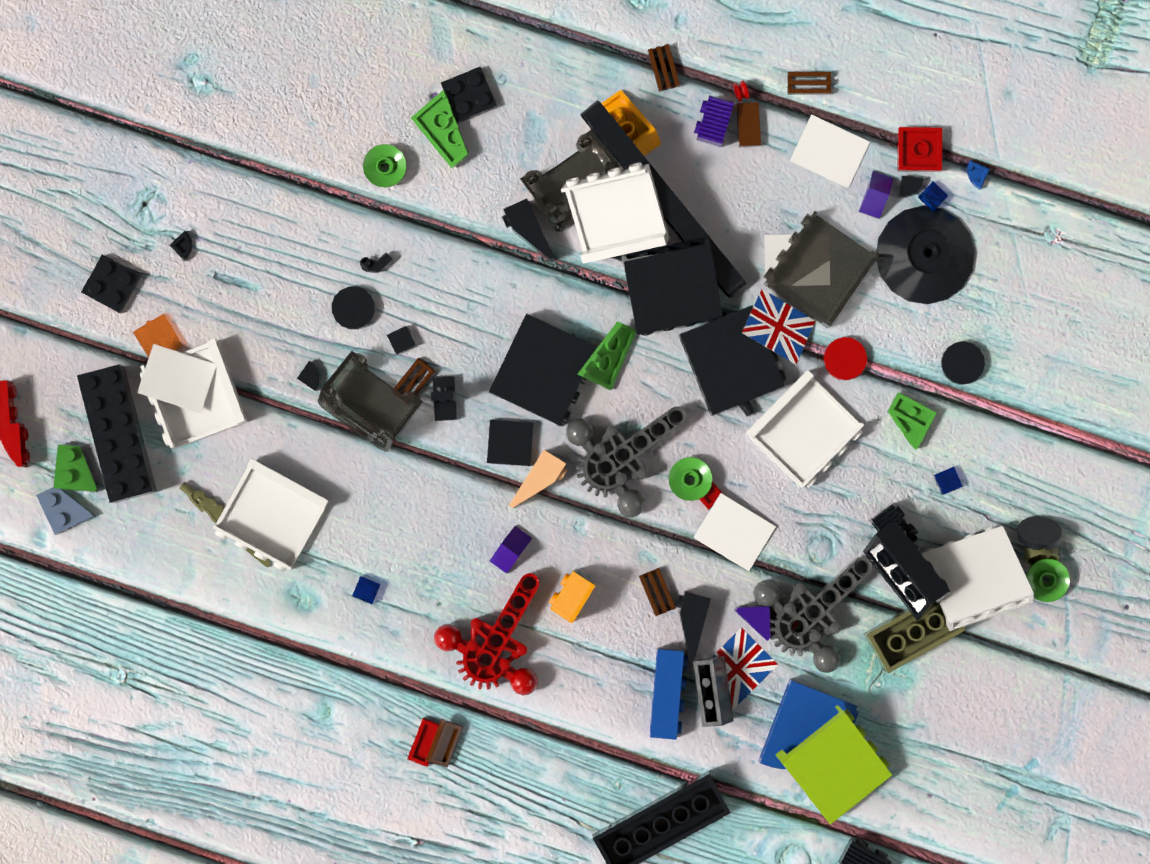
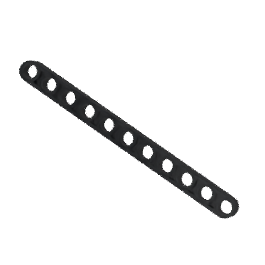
(673, 210)

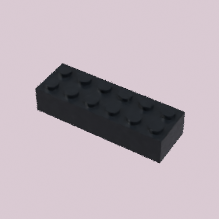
(116, 433)
(662, 822)

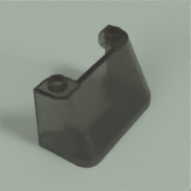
(546, 188)
(368, 402)

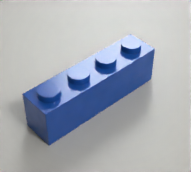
(666, 694)

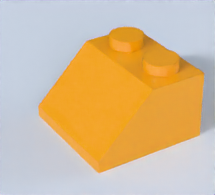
(572, 596)

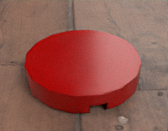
(845, 358)

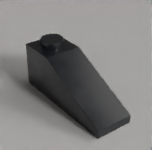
(525, 225)
(692, 617)

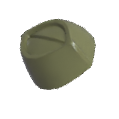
(1033, 556)

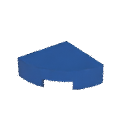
(977, 174)

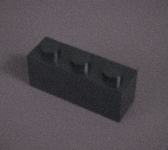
(713, 691)

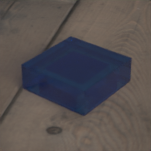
(933, 196)
(947, 480)
(366, 590)

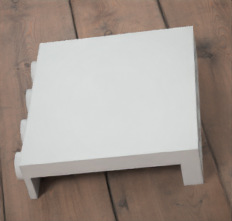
(616, 212)
(220, 410)
(804, 430)
(270, 515)
(981, 576)

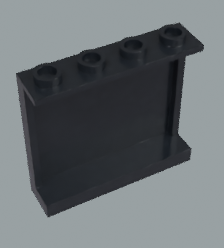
(672, 286)
(729, 363)
(543, 370)

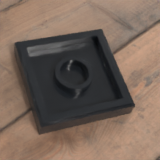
(510, 443)

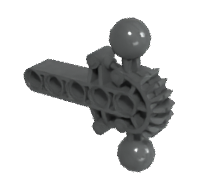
(630, 501)
(825, 657)

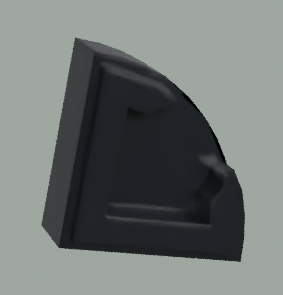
(909, 186)
(182, 245)
(309, 376)

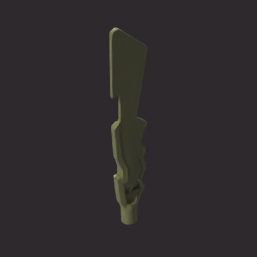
(214, 510)

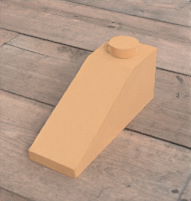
(542, 475)

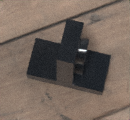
(444, 398)

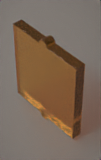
(158, 332)

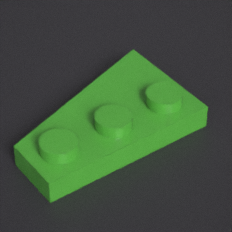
(441, 129)
(609, 356)

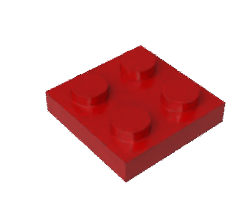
(919, 149)

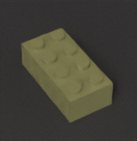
(905, 638)

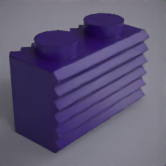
(714, 121)

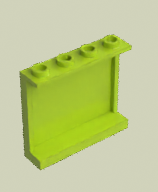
(836, 766)

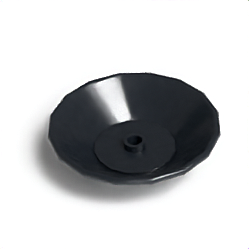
(905, 264)

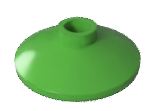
(382, 155)
(690, 467)
(1058, 580)

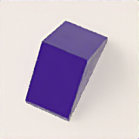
(876, 195)
(510, 549)
(757, 617)

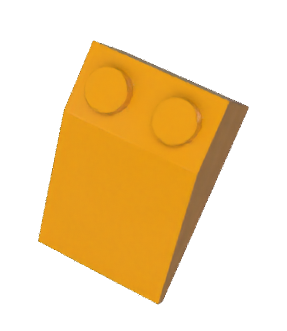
(632, 122)

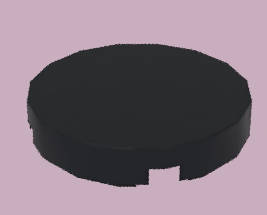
(353, 308)
(962, 363)
(1039, 533)

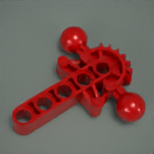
(449, 638)

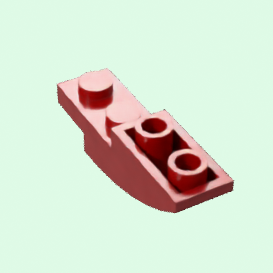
(12, 434)

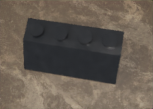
(906, 570)

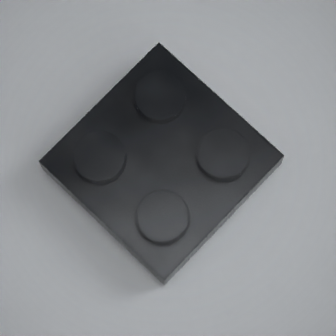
(469, 94)
(111, 284)

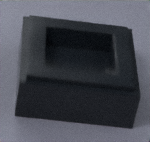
(401, 340)

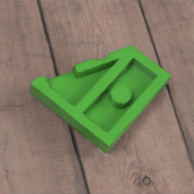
(911, 418)
(72, 470)

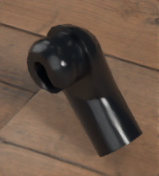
(374, 265)

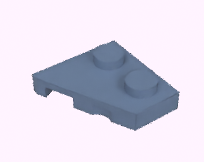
(62, 510)

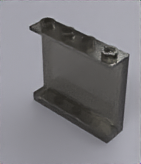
(819, 270)

